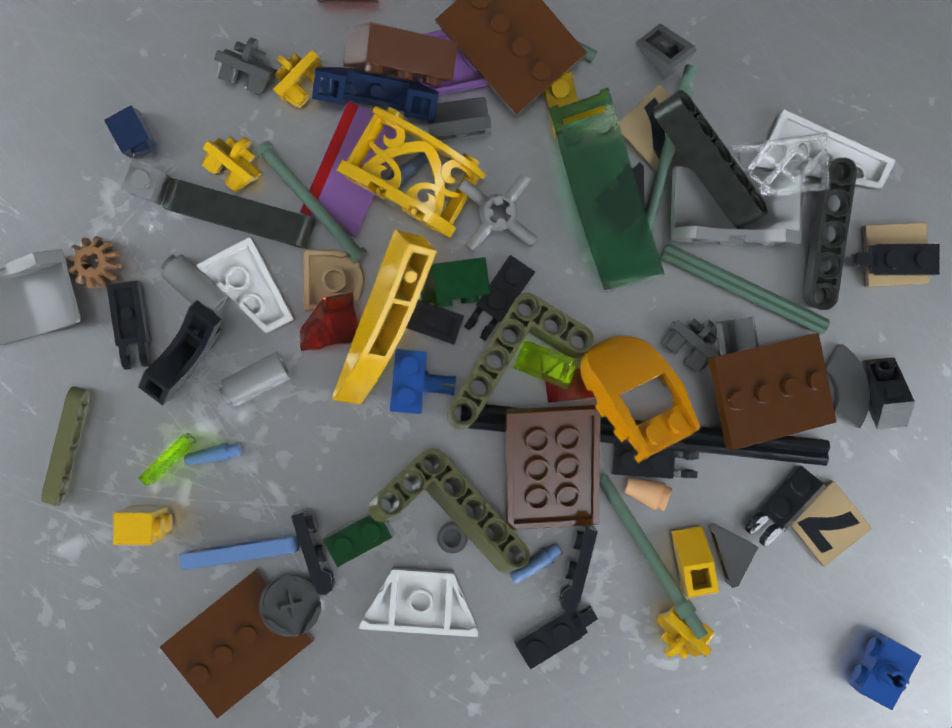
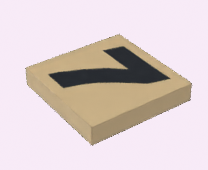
(643, 130)
(830, 524)

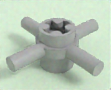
(505, 201)

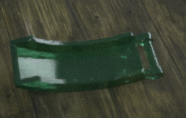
(606, 193)

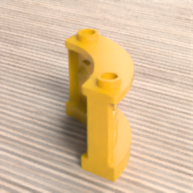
(370, 177)

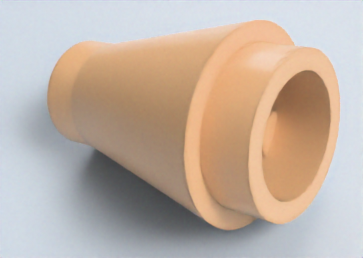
(650, 493)

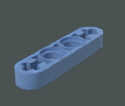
(238, 552)

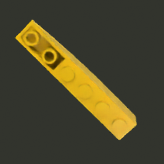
(385, 314)

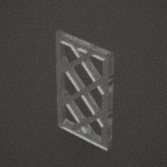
(794, 143)

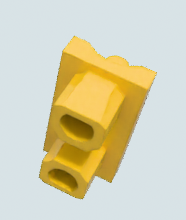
(293, 75)
(233, 156)
(680, 638)

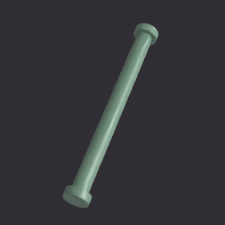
(265, 151)

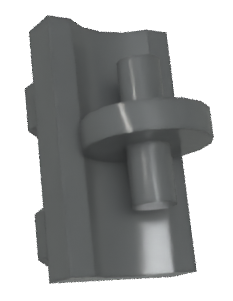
(232, 62)
(681, 335)

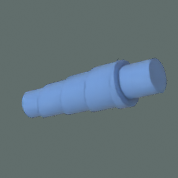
(410, 167)
(215, 453)
(537, 562)

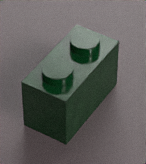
(456, 280)
(357, 538)

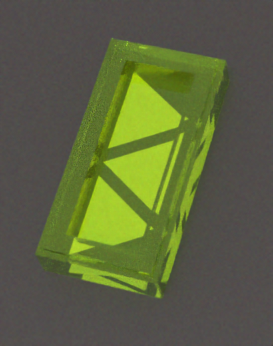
(546, 364)
(167, 459)

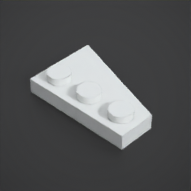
(248, 282)

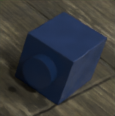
(130, 132)

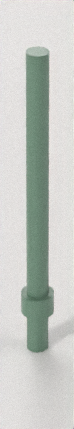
(667, 154)
(684, 607)

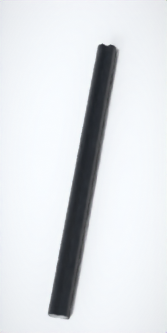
(702, 441)

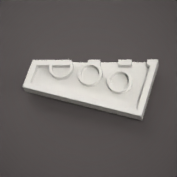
(871, 165)

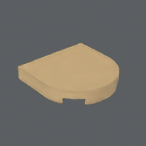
(330, 274)

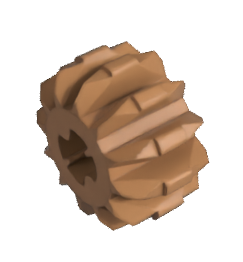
(82, 264)

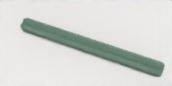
(745, 289)

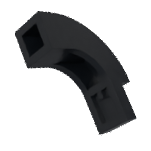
(183, 354)

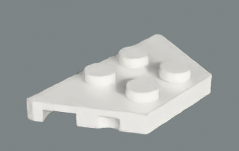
(420, 604)

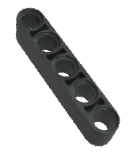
(710, 159)
(238, 213)
(836, 249)

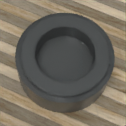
(451, 538)

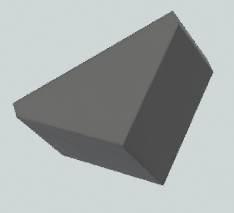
(666, 50)
(733, 553)

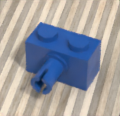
(413, 382)
(884, 670)

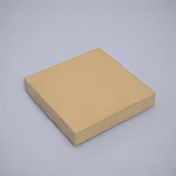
(894, 234)

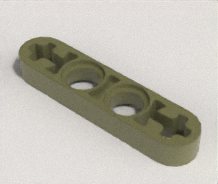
(65, 446)

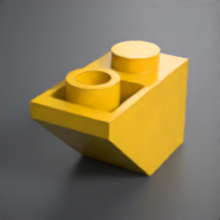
(694, 562)

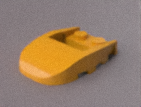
(627, 363)

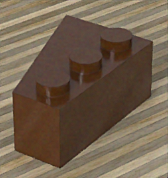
(401, 53)

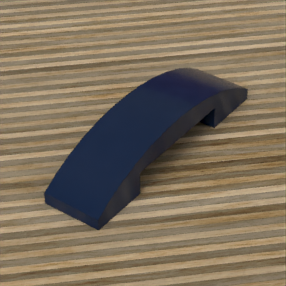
(382, 90)

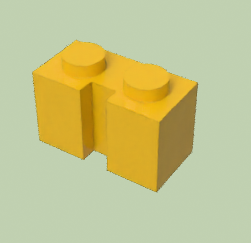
(141, 525)

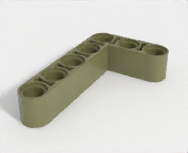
(506, 350)
(455, 506)

